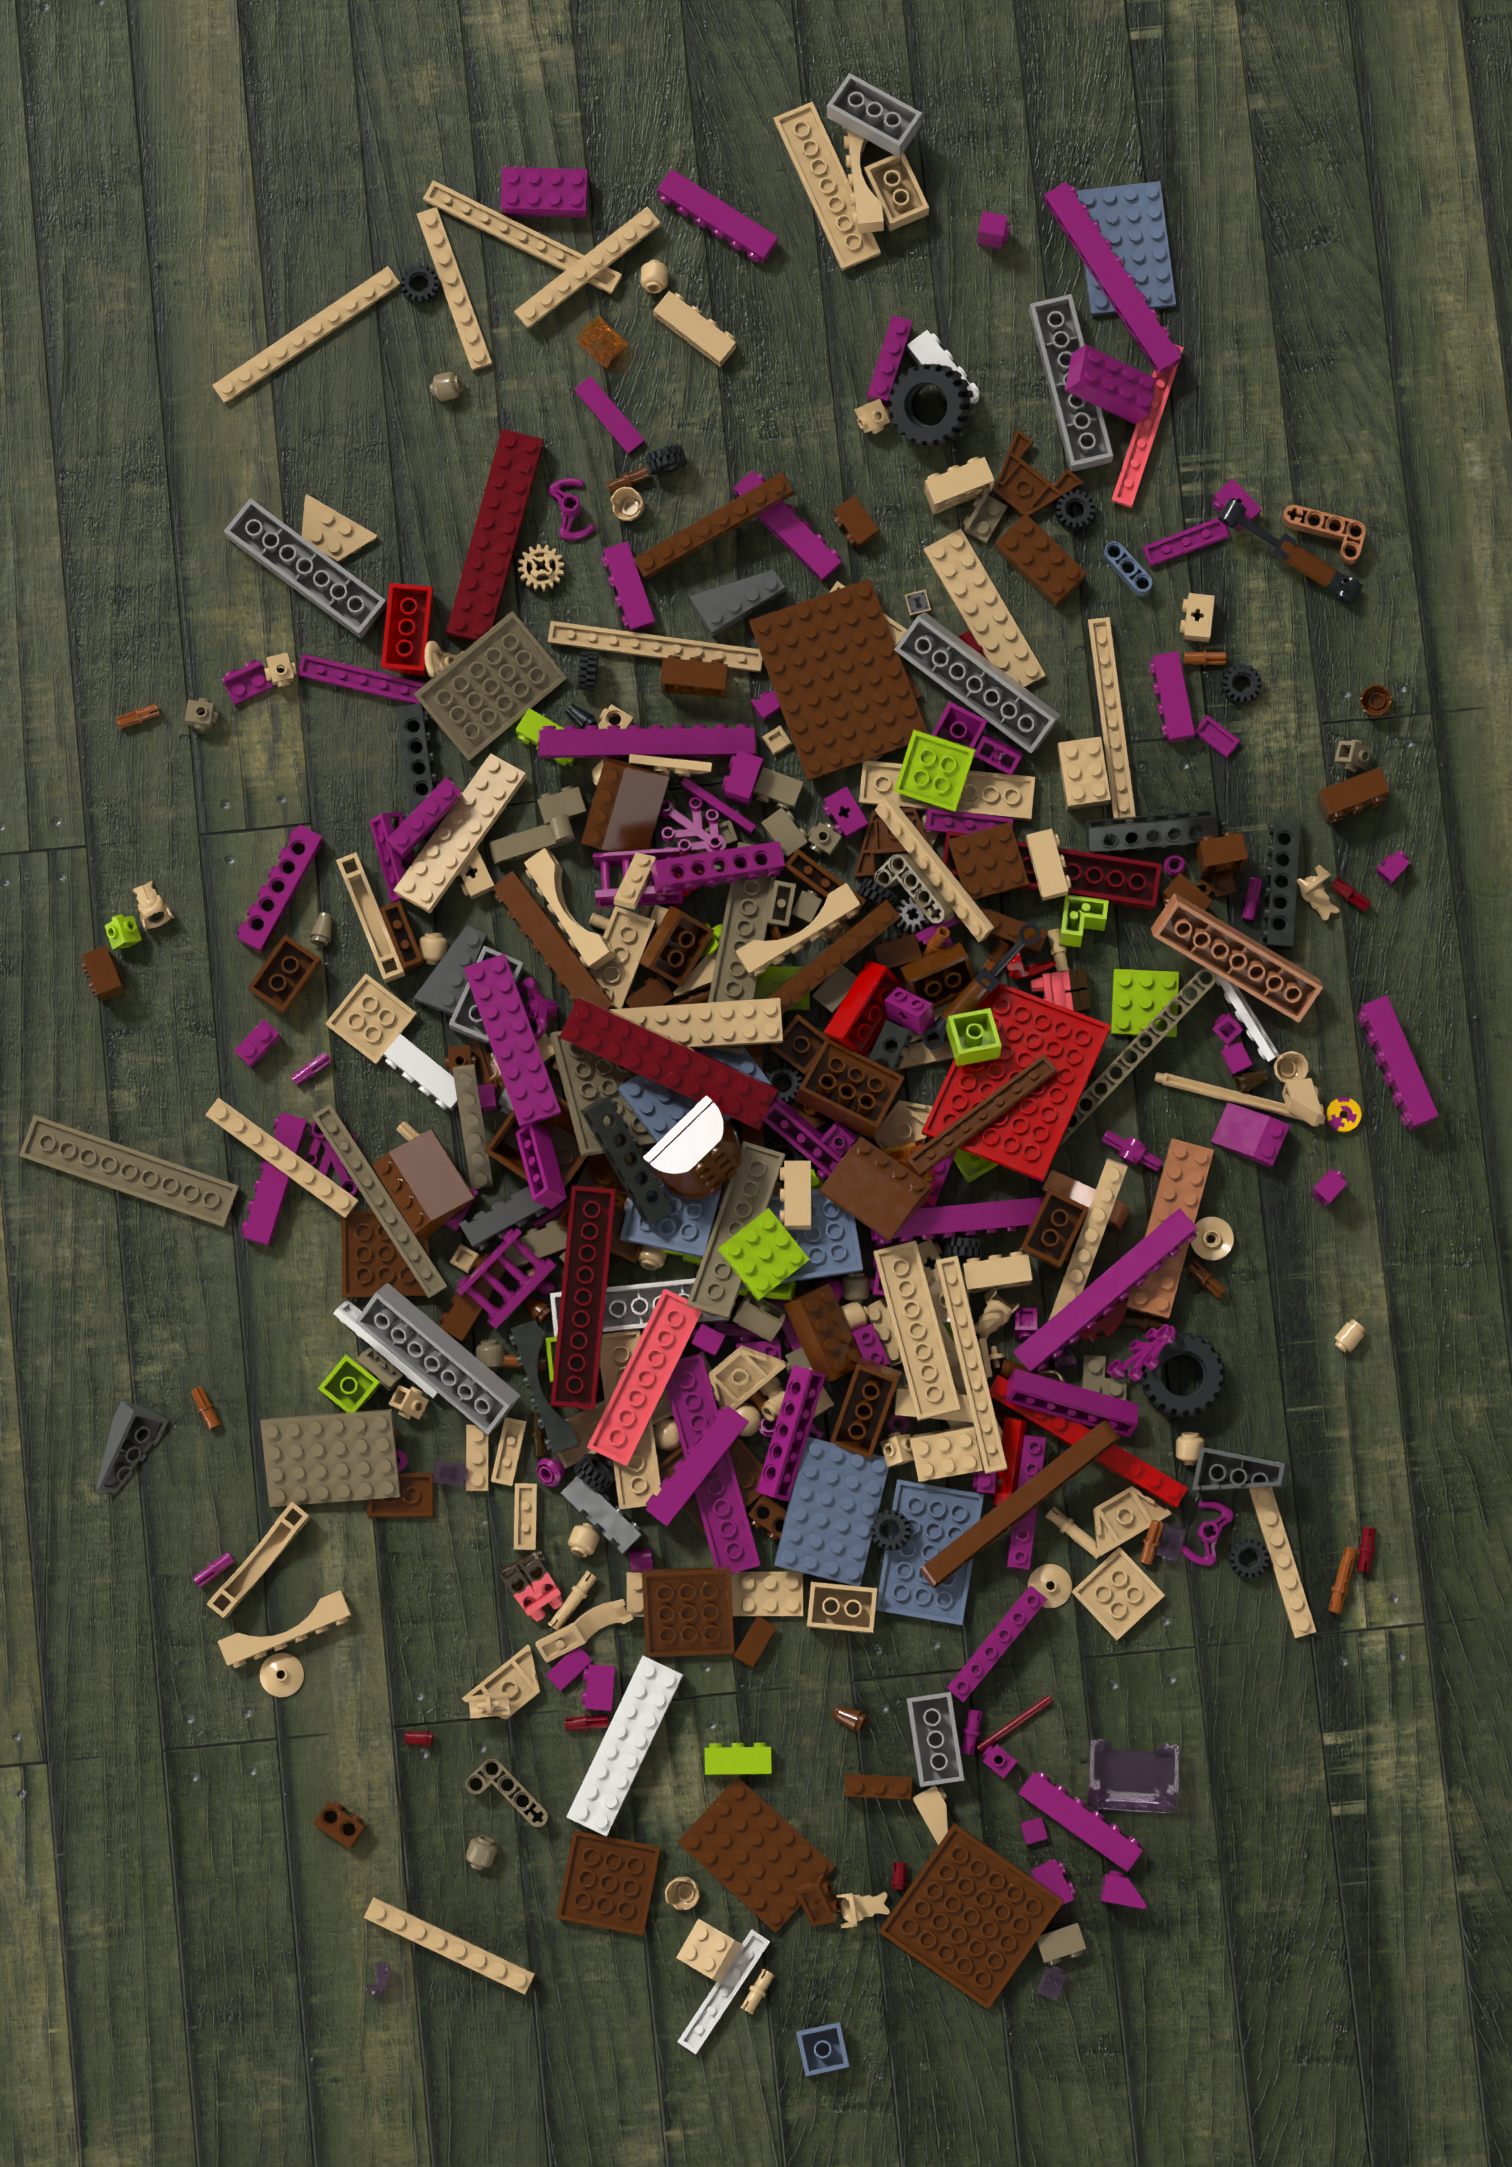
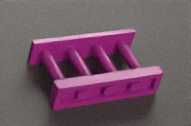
(623, 859)
(511, 1298)

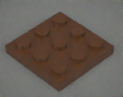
(988, 861)

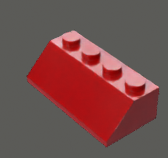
(407, 628)
(863, 1009)

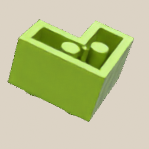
(1079, 914)

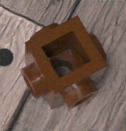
(457, 1054)

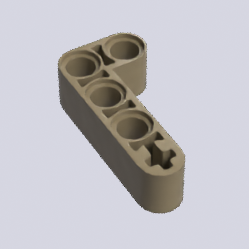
(532, 841)
(935, 909)
(511, 1795)

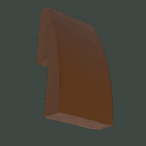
(754, 1641)

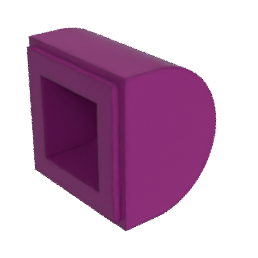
(641, 1560)

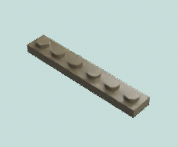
(472, 1126)

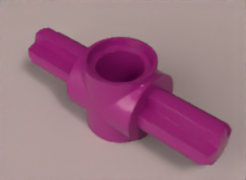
(1132, 1150)
(739, 1333)

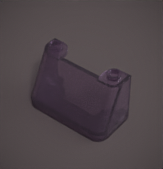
(1133, 1778)

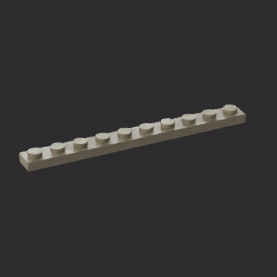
(379, 1201)

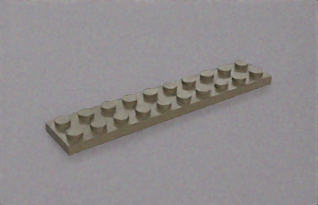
(742, 922)
(129, 1171)

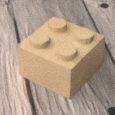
(709, 1951)

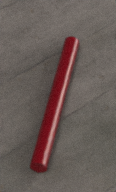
(1033, 1710)

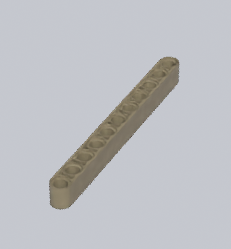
(1139, 1050)

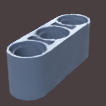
(1129, 579)

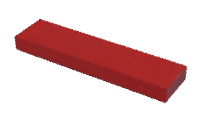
(1012, 1447)

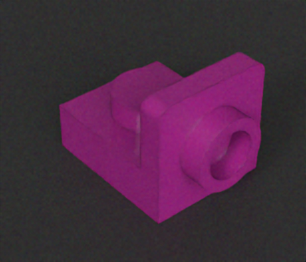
(1025, 1323)

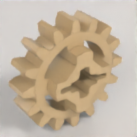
(546, 560)

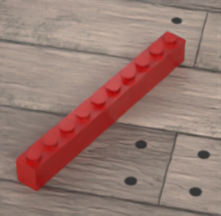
(1114, 1458)

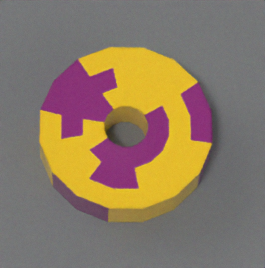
(1352, 1110)

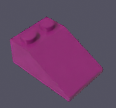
(1250, 1134)

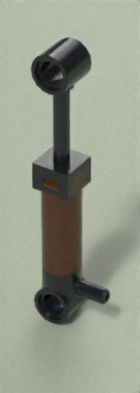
(1285, 549)
(978, 989)

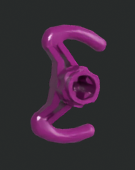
(570, 508)
(537, 1008)
(1209, 1533)

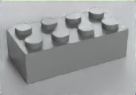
(874, 115)
(466, 1016)
(935, 1739)

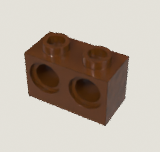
(776, 1513)
(336, 1829)

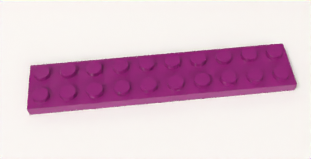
(719, 1493)

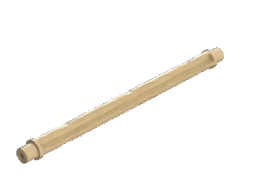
(1226, 1094)

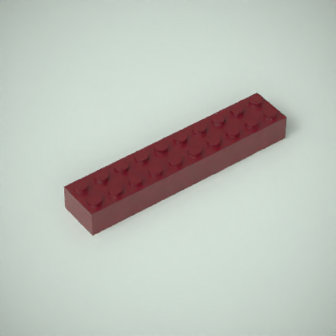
(495, 536)
(1092, 875)
(668, 1062)
(583, 1298)

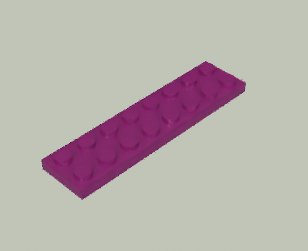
(512, 1040)

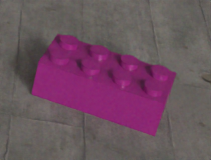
(544, 192)
(1110, 384)

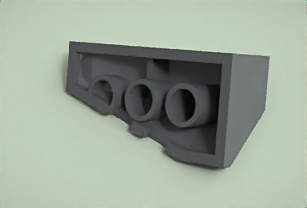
(129, 1438)

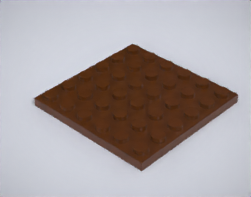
(971, 1915)

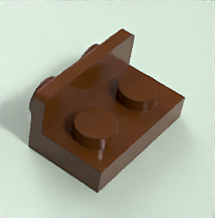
(819, 1901)

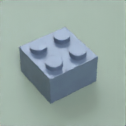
(822, 2049)

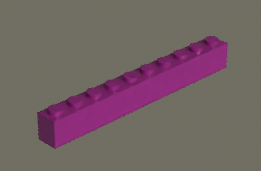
(1112, 278)
(647, 742)
(1106, 1291)

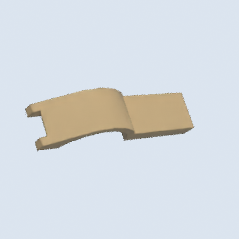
(582, 1629)

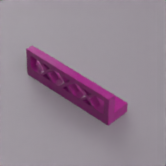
(390, 860)

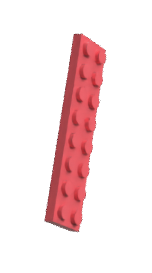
(644, 1378)

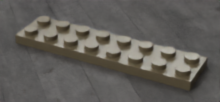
(744, 1200)

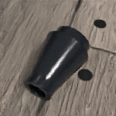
(580, 717)

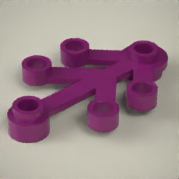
(693, 829)
(329, 1156)
(1142, 1350)

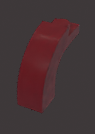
(1107, 1324)

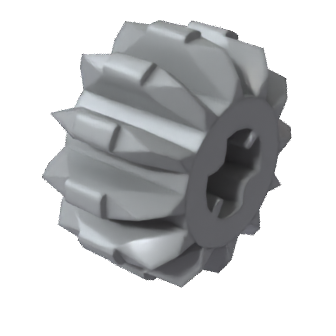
(904, 919)

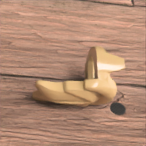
(1313, 891)
(149, 904)
(995, 1314)
(857, 1907)

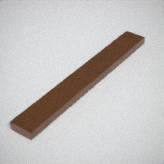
(982, 1115)

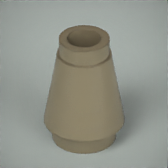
(322, 930)

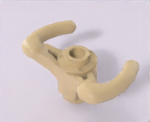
(436, 659)

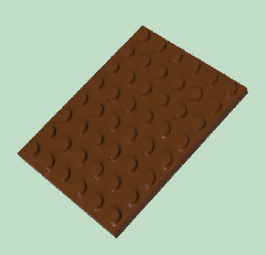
(838, 679)

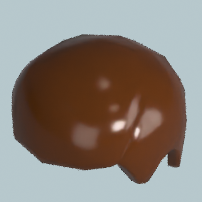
(1376, 700)

